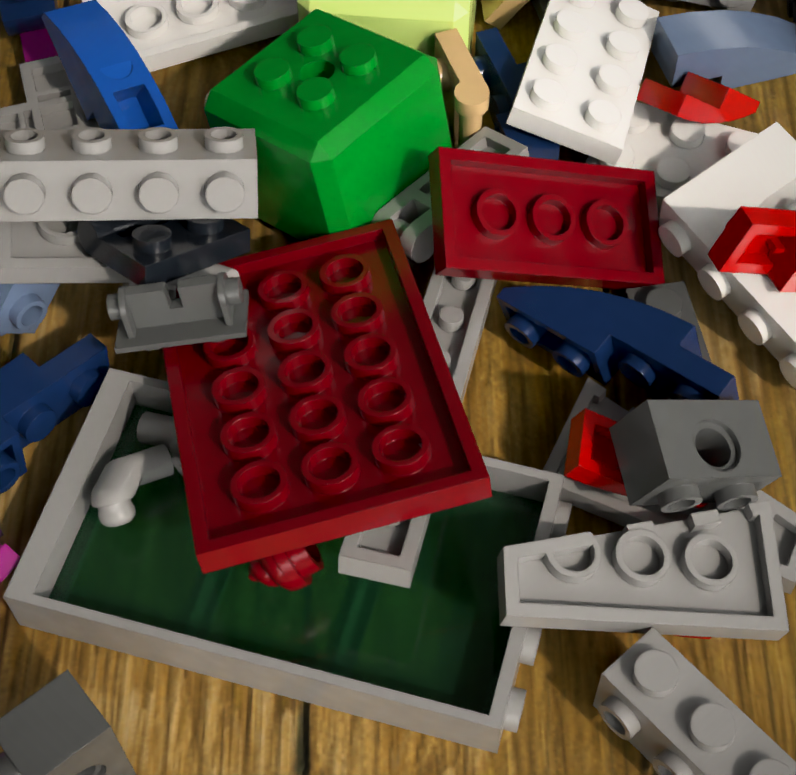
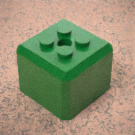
(335, 122)

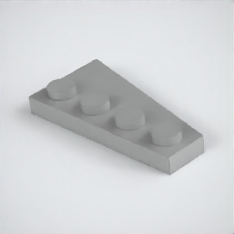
(680, 577)

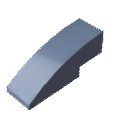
(725, 47)

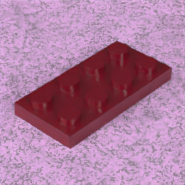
(543, 220)

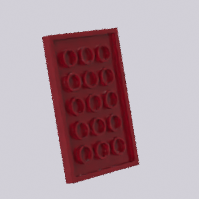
(325, 410)

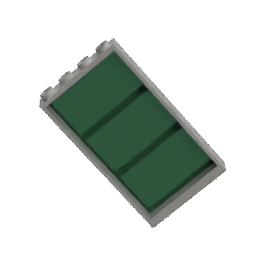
(344, 642)

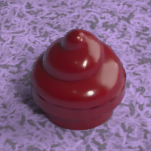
(289, 569)

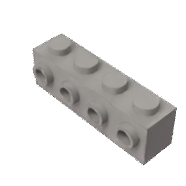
(128, 174)
(681, 716)

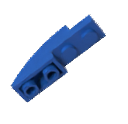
(106, 69)

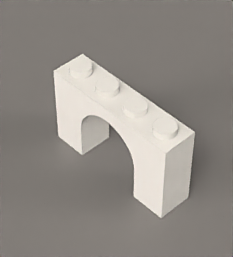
(696, 214)

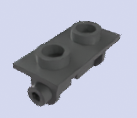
(207, 311)

